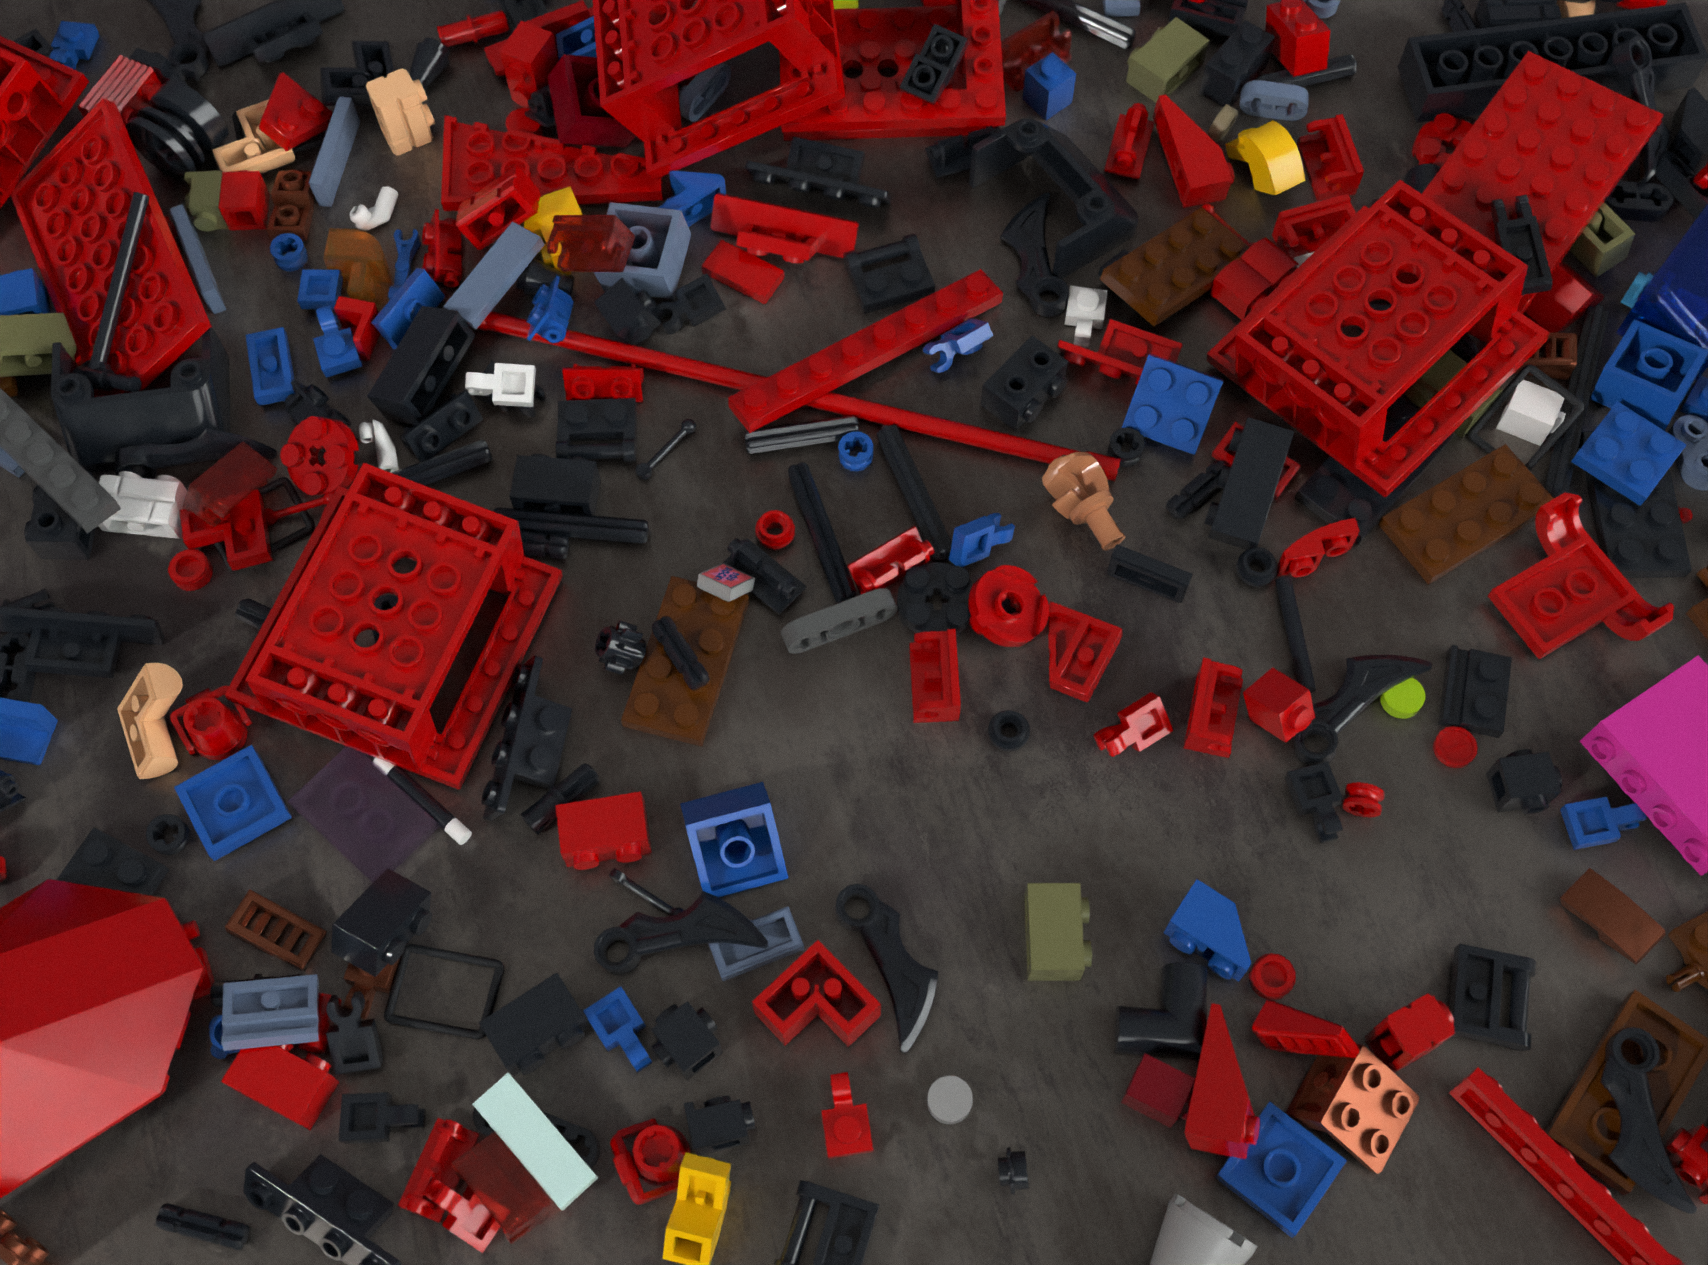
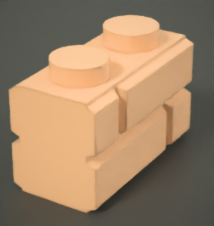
(400, 111)

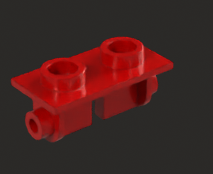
(1130, 142)
(441, 238)
(603, 383)
(890, 561)
(444, 1145)

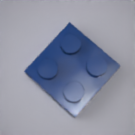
(1172, 403)
(1628, 453)
(232, 802)
(1283, 1171)

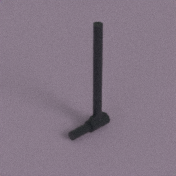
(97, 369)

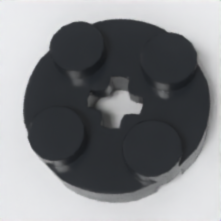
(929, 580)

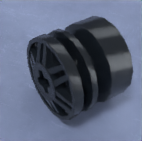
(177, 129)

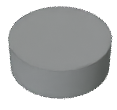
(949, 1099)

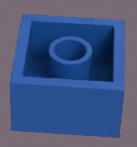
(1649, 373)

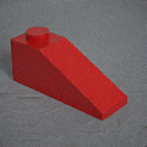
(1192, 156)
(1220, 1107)

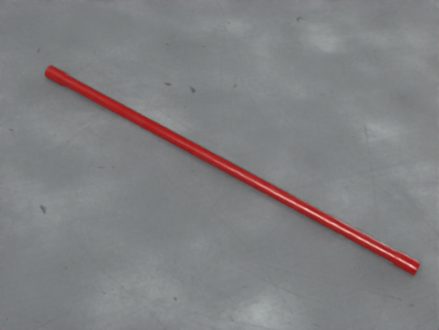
(830, 401)

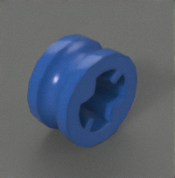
(292, 260)
(848, 444)

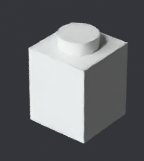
(1532, 412)

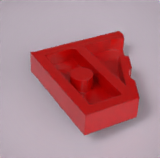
(293, 114)

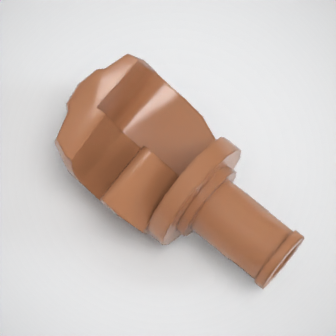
(1083, 495)

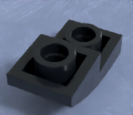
(934, 65)

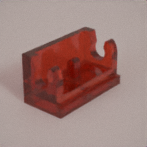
(1031, 45)
(590, 243)
(227, 483)
(503, 1187)

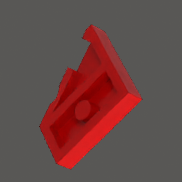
(1078, 650)

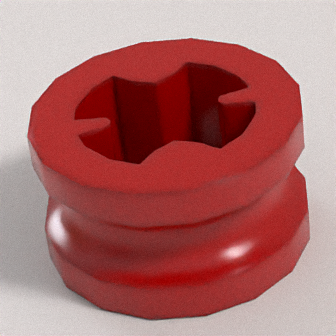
(1363, 799)

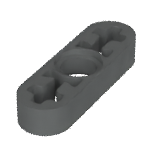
(838, 620)

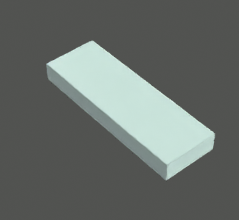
(535, 1141)

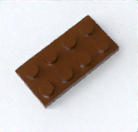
(1174, 266)
(1465, 513)
(660, 697)
(1589, 1116)

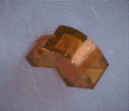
(359, 261)

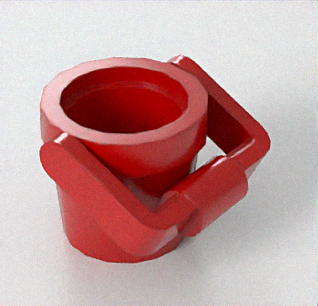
(212, 726)
(654, 1159)

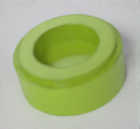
(1404, 699)

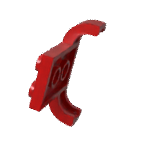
(1572, 587)

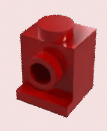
(1690, 1158)

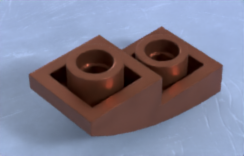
(292, 204)
(1613, 915)

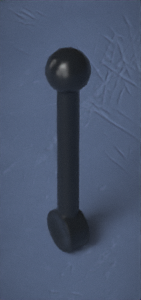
(644, 470)
(622, 879)

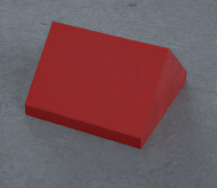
(1564, 302)

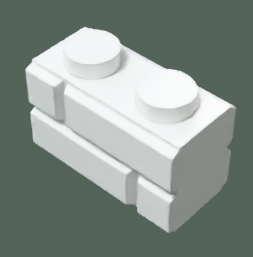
(146, 504)

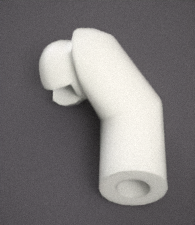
(378, 214)
(384, 445)

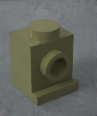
(204, 200)

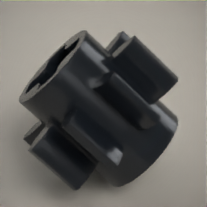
(620, 647)

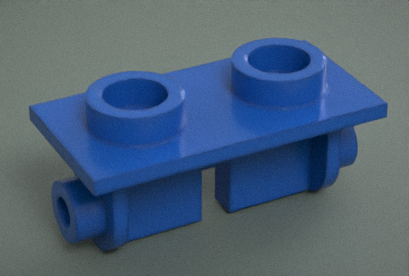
(550, 313)

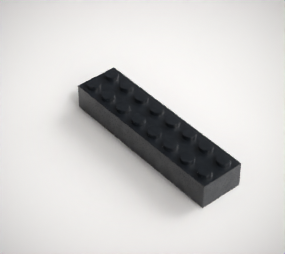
(1467, 68)

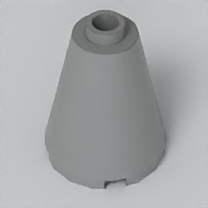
(1198, 1238)

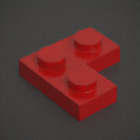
(242, 530)

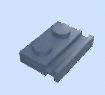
(270, 1012)

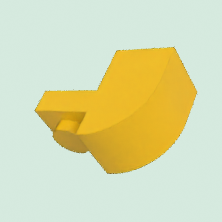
(1271, 157)
(555, 203)
(697, 1210)

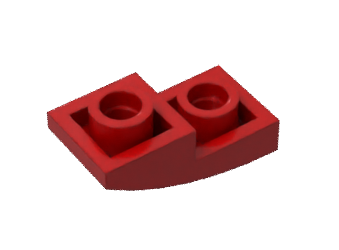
(1307, 552)

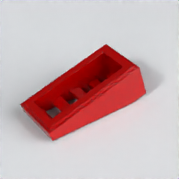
(1298, 1032)

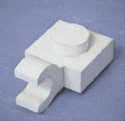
(1085, 312)
(509, 384)

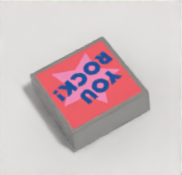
(725, 582)

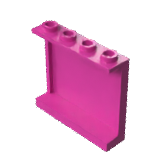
(1661, 757)

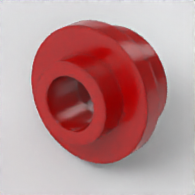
(771, 520)

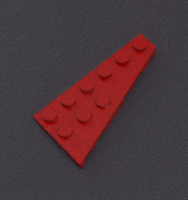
(480, 155)

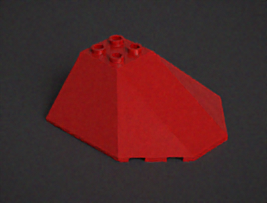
(87, 1016)

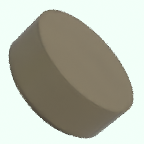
(1222, 123)

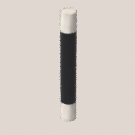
(444, 818)

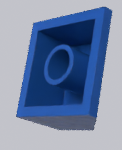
(734, 840)

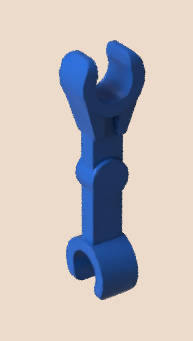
(406, 252)

